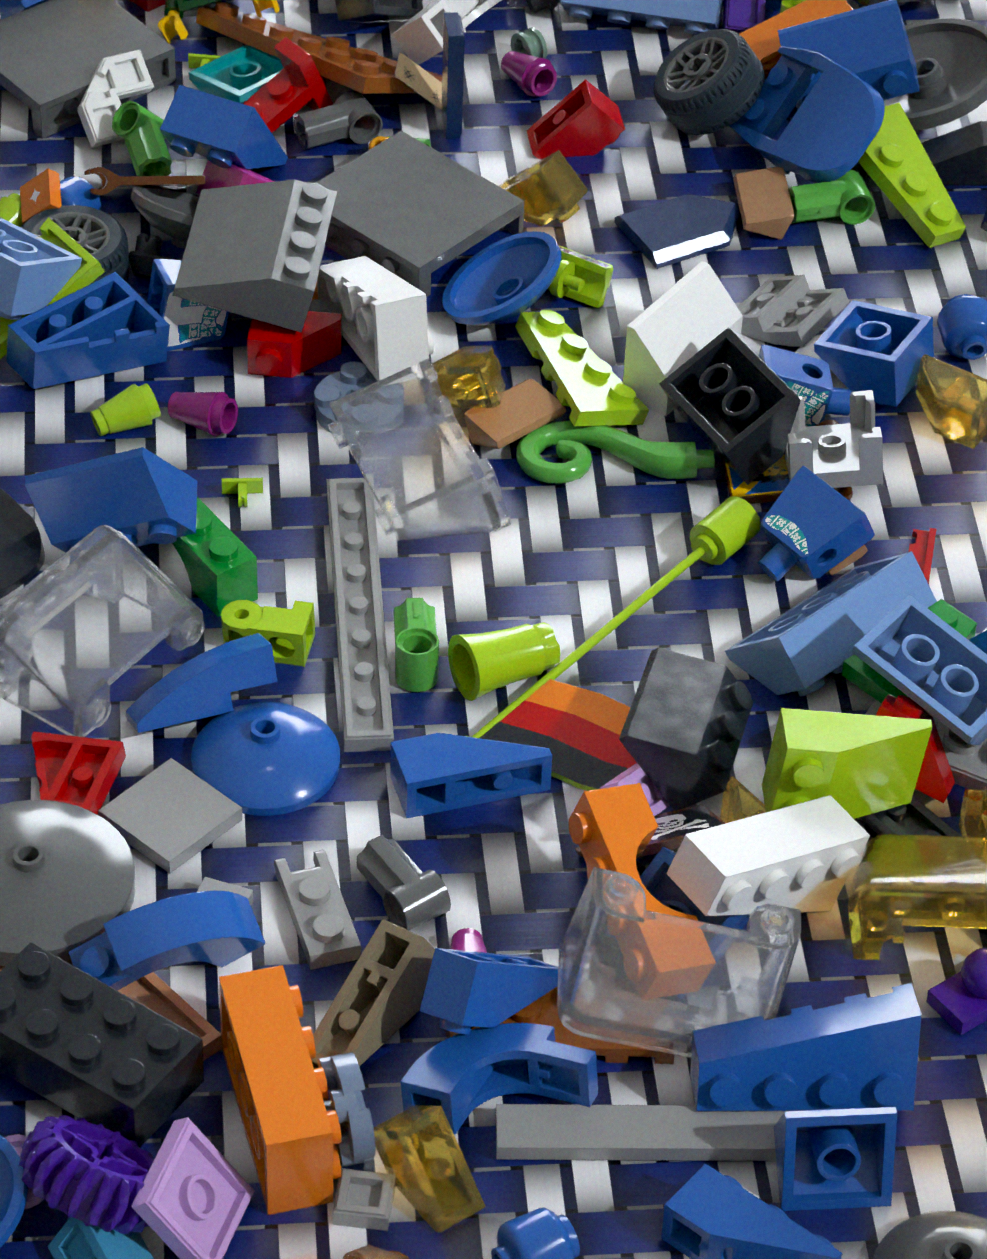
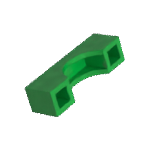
(217, 562)

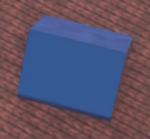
(835, 1158)

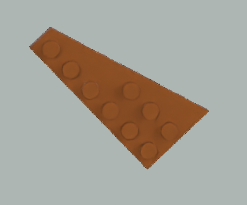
(333, 57)

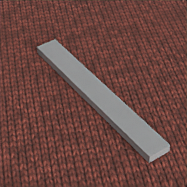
(359, 617)

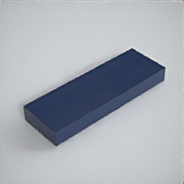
(452, 75)

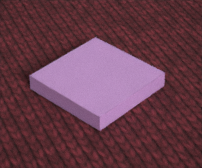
(192, 1195)

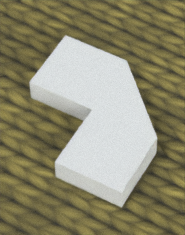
(113, 80)

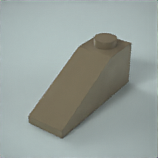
(377, 995)

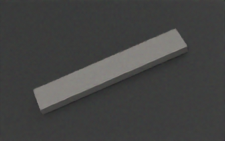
(633, 1133)

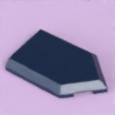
(680, 228)

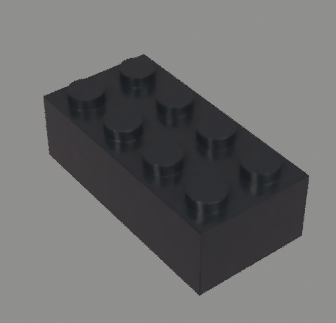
(93, 1046)

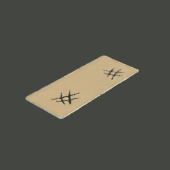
(419, 80)

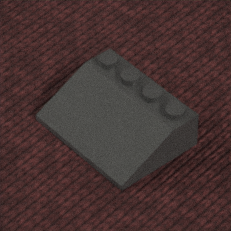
(257, 250)

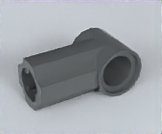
(347, 118)
(406, 891)

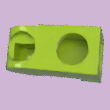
(286, 629)

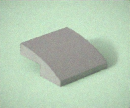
(788, 311)

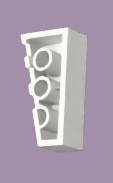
(380, 314)
(776, 857)

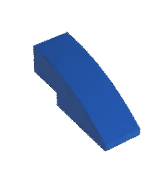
(204, 684)

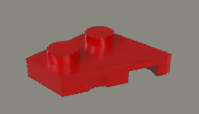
(76, 768)

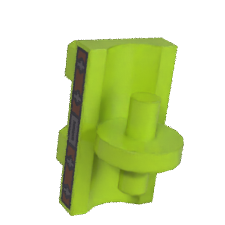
(581, 278)

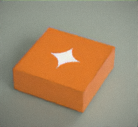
(40, 194)

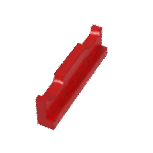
(924, 549)

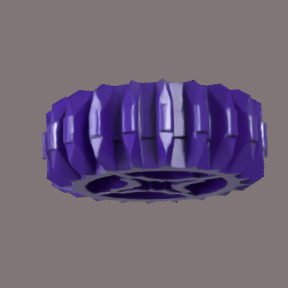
(86, 1172)

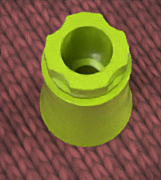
(501, 657)

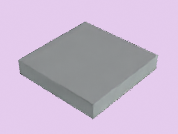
(171, 815)

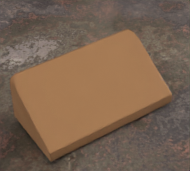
(764, 201)
(519, 413)

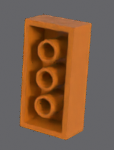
(279, 1089)

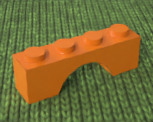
(615, 830)

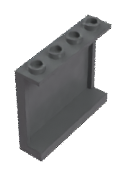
(56, 48)
(414, 209)

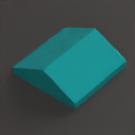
(236, 74)

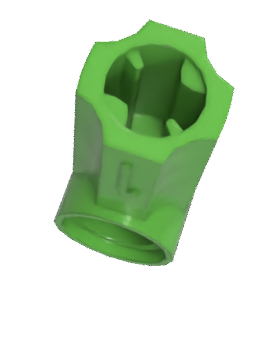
(143, 139)
(840, 198)
(416, 645)

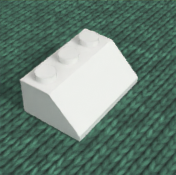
(674, 331)

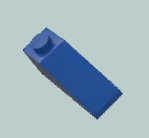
(462, 771)
(482, 987)

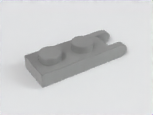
(319, 912)

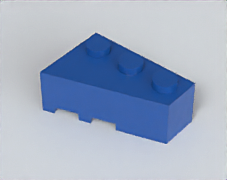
(87, 335)

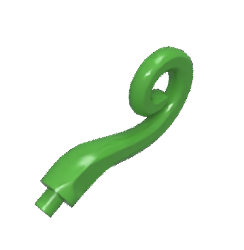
(658, 459)

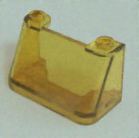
(916, 884)

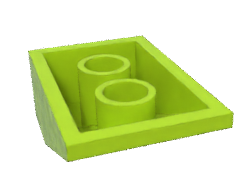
(855, 758)

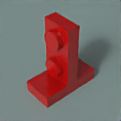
(290, 88)

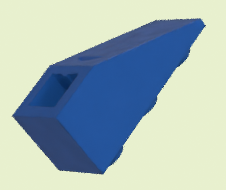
(724, 1221)

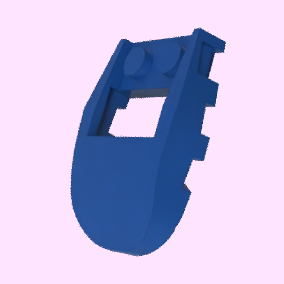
(828, 128)

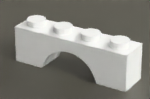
(423, 33)

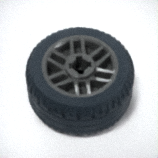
(708, 82)
(94, 231)

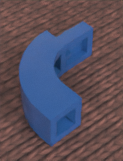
(171, 931)
(497, 1063)

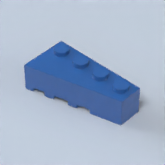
(813, 1058)

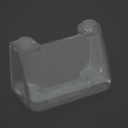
(418, 458)
(86, 627)
(661, 976)

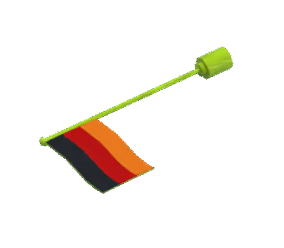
(585, 725)

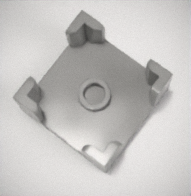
(839, 452)

